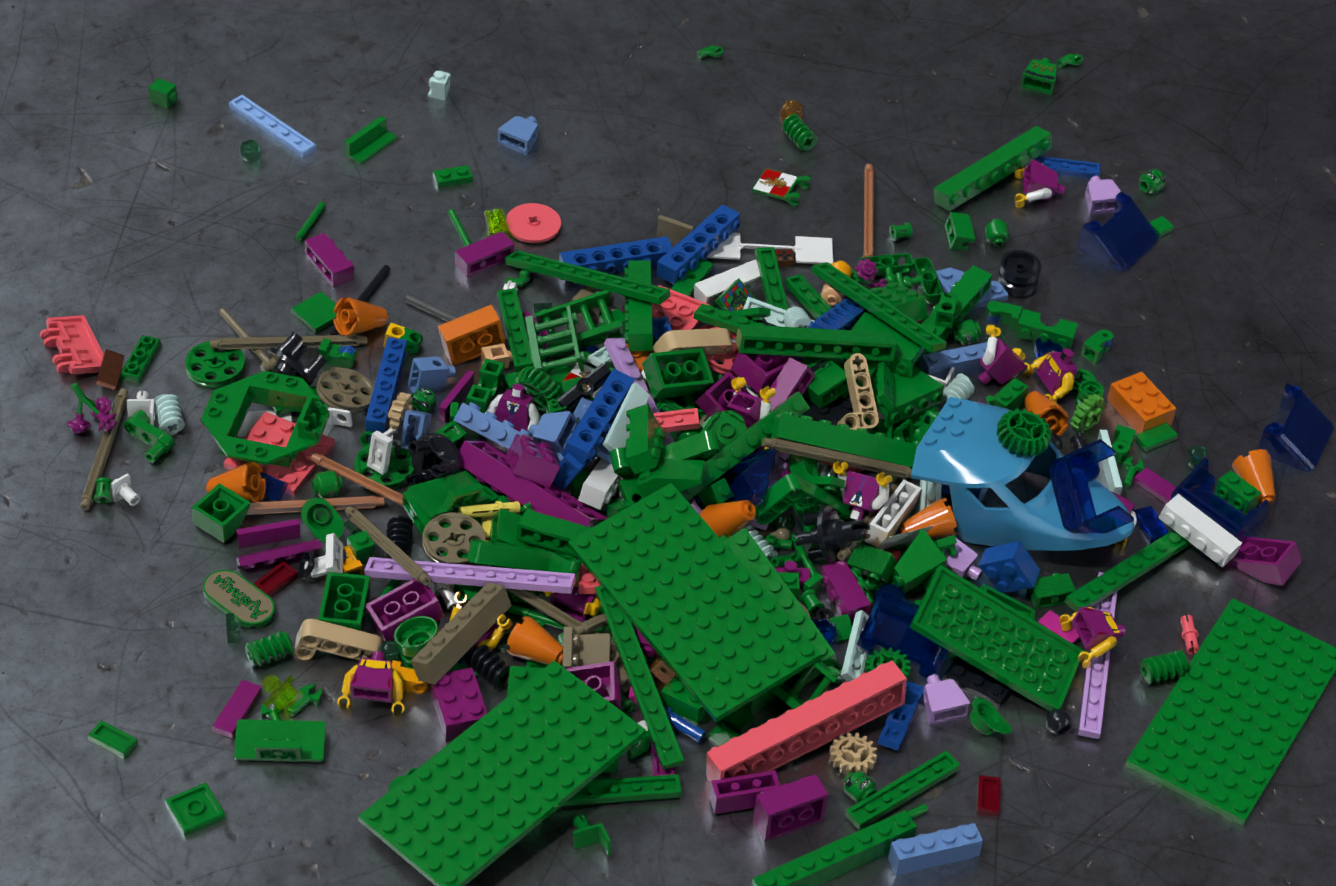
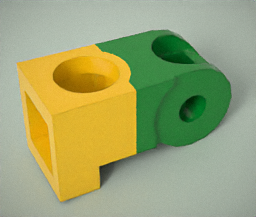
(413, 337)

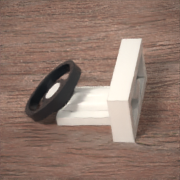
(381, 449)
(322, 565)

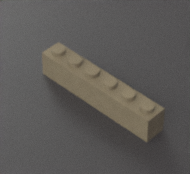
(461, 633)

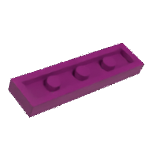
(269, 556)

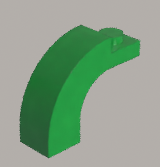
(807, 469)

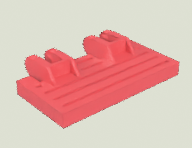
(76, 343)

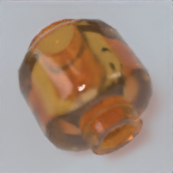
(791, 107)

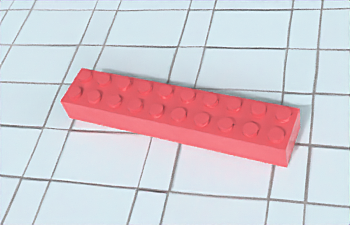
(810, 724)

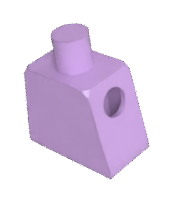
(1101, 195)
(963, 562)
(944, 700)

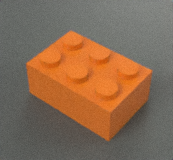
(467, 335)
(1140, 402)

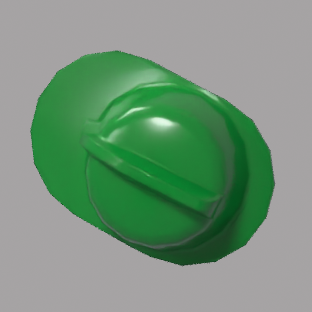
(322, 518)
(987, 718)

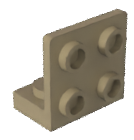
(585, 649)

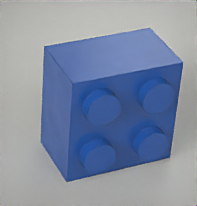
(1009, 567)

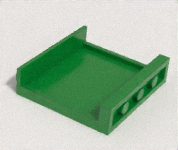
(906, 350)
(910, 395)

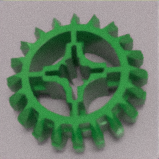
(539, 386)
(1024, 432)

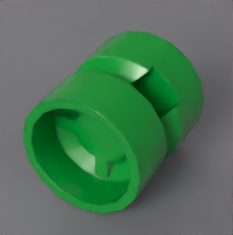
(1088, 388)

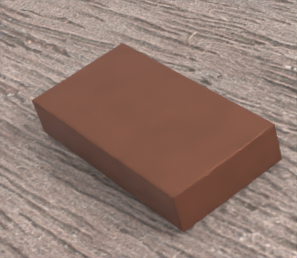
(110, 369)

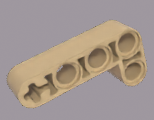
(711, 340)
(857, 393)
(335, 640)

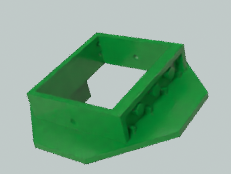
(231, 403)

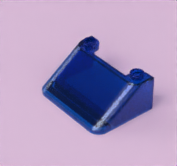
(1120, 239)
(1303, 434)
(749, 478)
(1197, 490)
(889, 627)

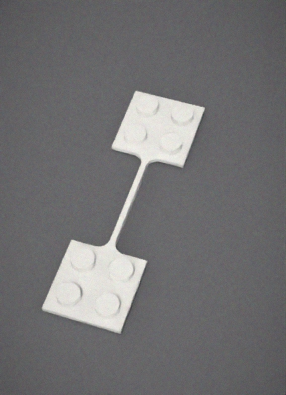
(807, 249)

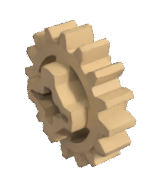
(397, 411)
(853, 753)

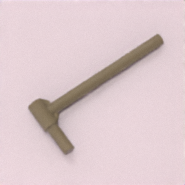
(267, 363)

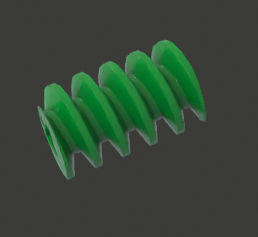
(799, 132)
(269, 647)
(1163, 666)

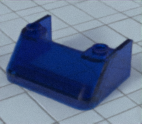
(1070, 485)

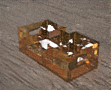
(664, 677)

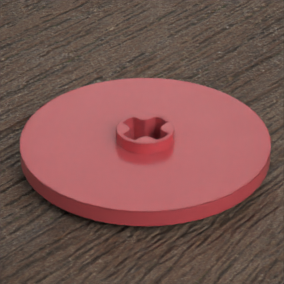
(533, 223)

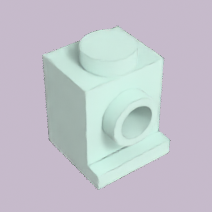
(439, 85)

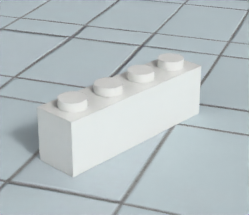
(713, 287)
(600, 485)
(893, 513)
(1200, 530)

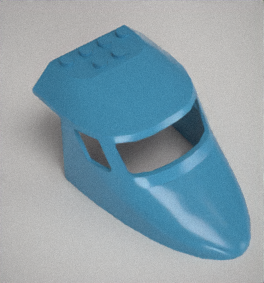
(966, 454)

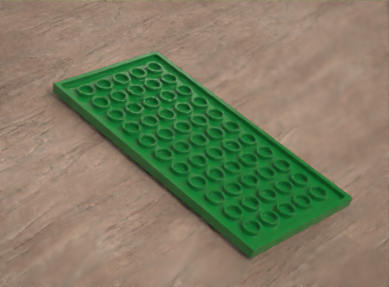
(694, 602)
(1235, 711)
(501, 777)

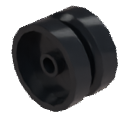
(1019, 273)

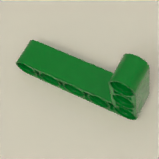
(691, 448)
(797, 490)
(522, 557)

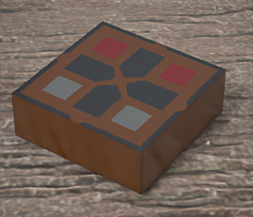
(785, 257)

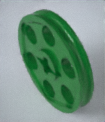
(208, 368)
(395, 465)

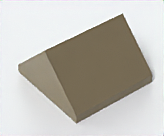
(673, 229)

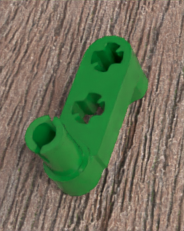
(140, 427)

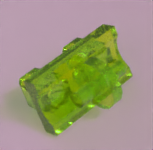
(496, 221)
(280, 693)

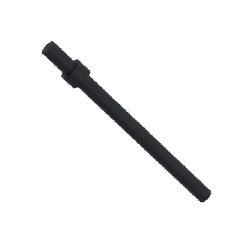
(369, 289)

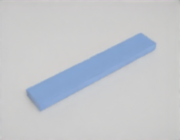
(272, 126)

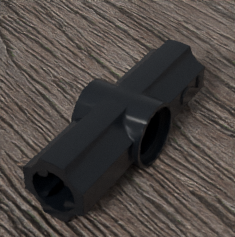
(593, 380)

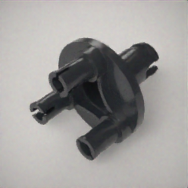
(287, 356)
(432, 458)
(830, 533)

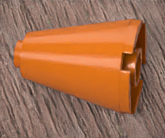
(358, 316)
(1052, 412)
(1258, 472)
(243, 481)
(934, 514)
(728, 517)
(534, 643)

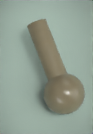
(779, 533)

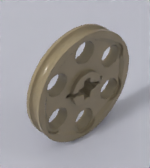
(345, 389)
(445, 534)

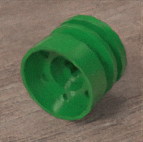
(413, 636)

